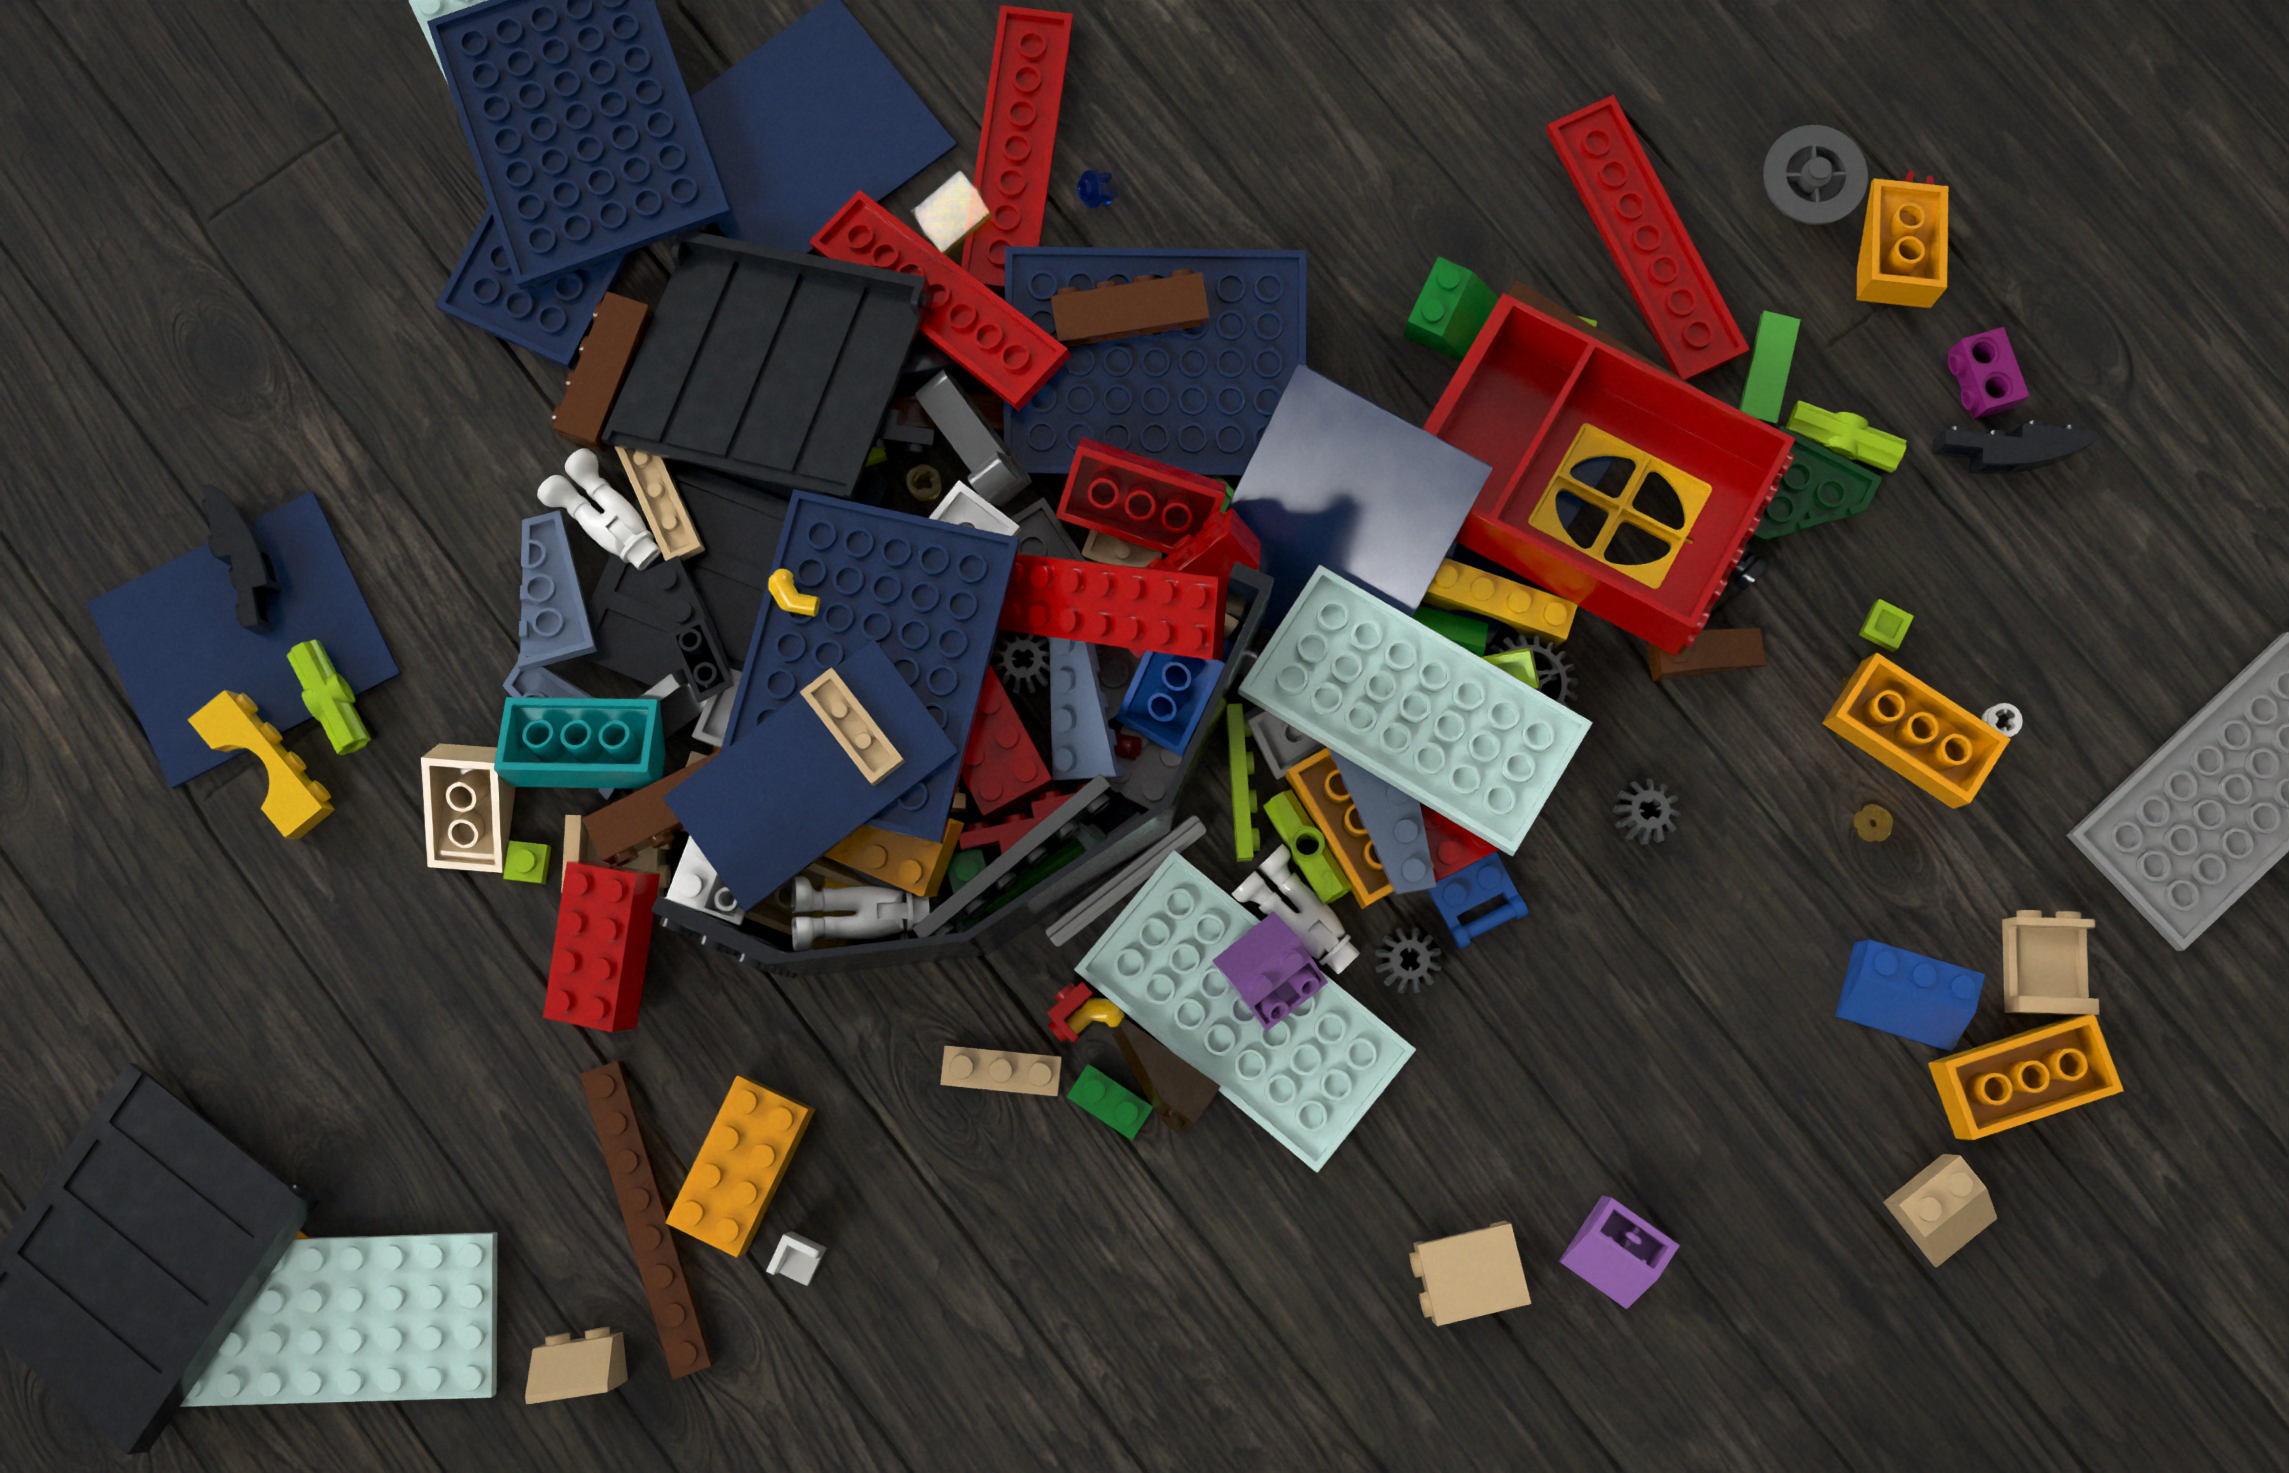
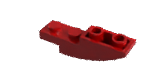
(1014, 826)

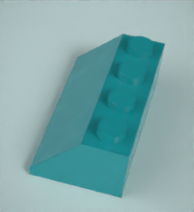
(580, 743)

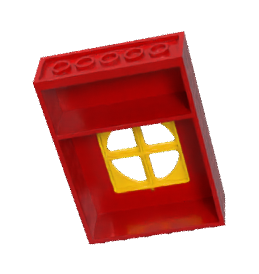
(1548, 397)

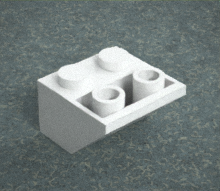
(702, 888)

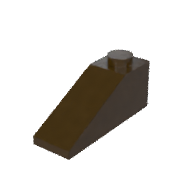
(1169, 1082)

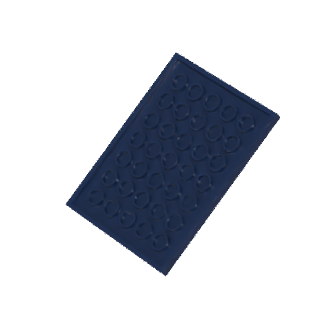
(577, 129)
(1172, 395)
(892, 577)

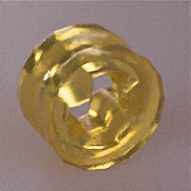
(924, 494)

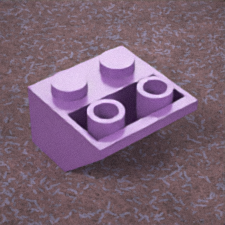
(1270, 970)
(1618, 1252)

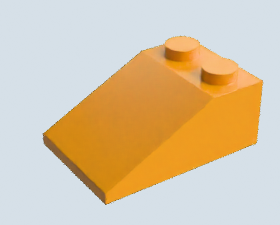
(1904, 244)

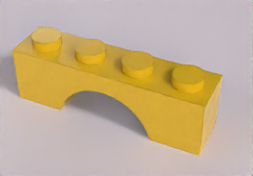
(1519, 606)
(292, 798)

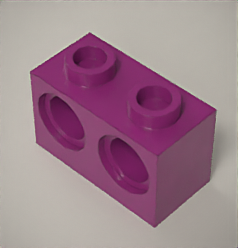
(1998, 371)

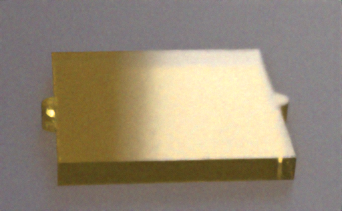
(952, 213)

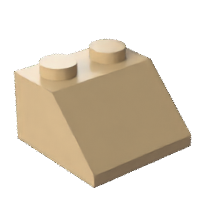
(1943, 1207)
(576, 1366)

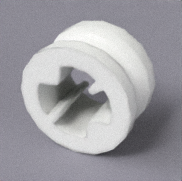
(2014, 717)

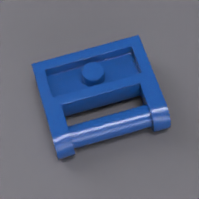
(1470, 888)

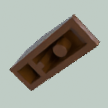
(1710, 653)

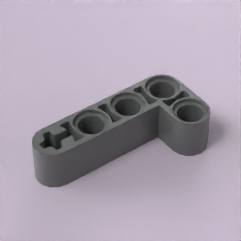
(994, 468)

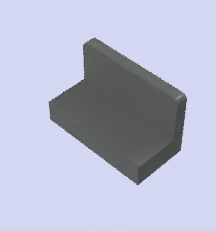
(676, 702)

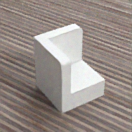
(796, 1258)

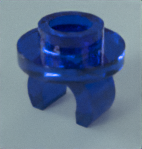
(1092, 191)

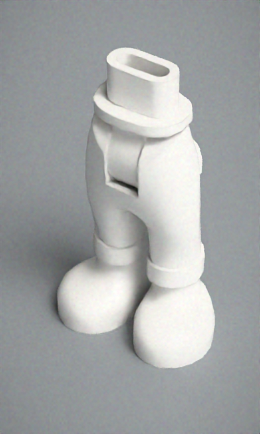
(618, 528)
(877, 908)
(1314, 924)

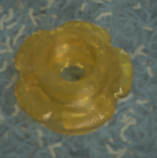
(1883, 823)

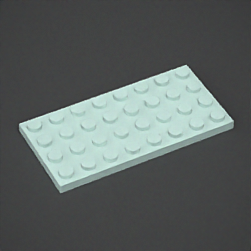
(1415, 709)
(1299, 1079)
(364, 1324)

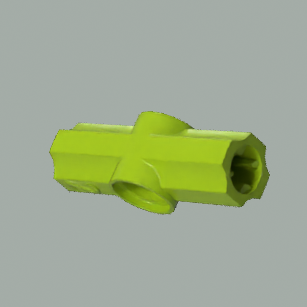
(1847, 436)
(328, 697)
(1320, 867)

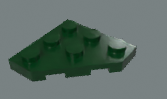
(1815, 491)

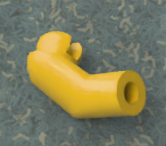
(788, 598)
(1095, 1010)

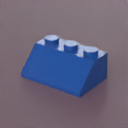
(1171, 696)
(1909, 994)

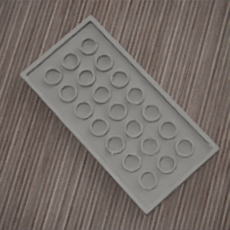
(2202, 808)

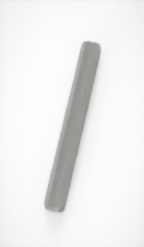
(1124, 881)

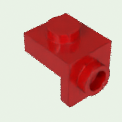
(1069, 1000)

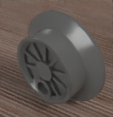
(1815, 174)

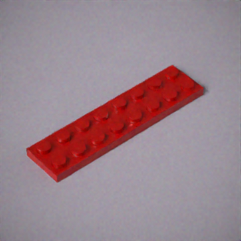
(1018, 136)
(1647, 239)
(964, 316)
(1117, 605)

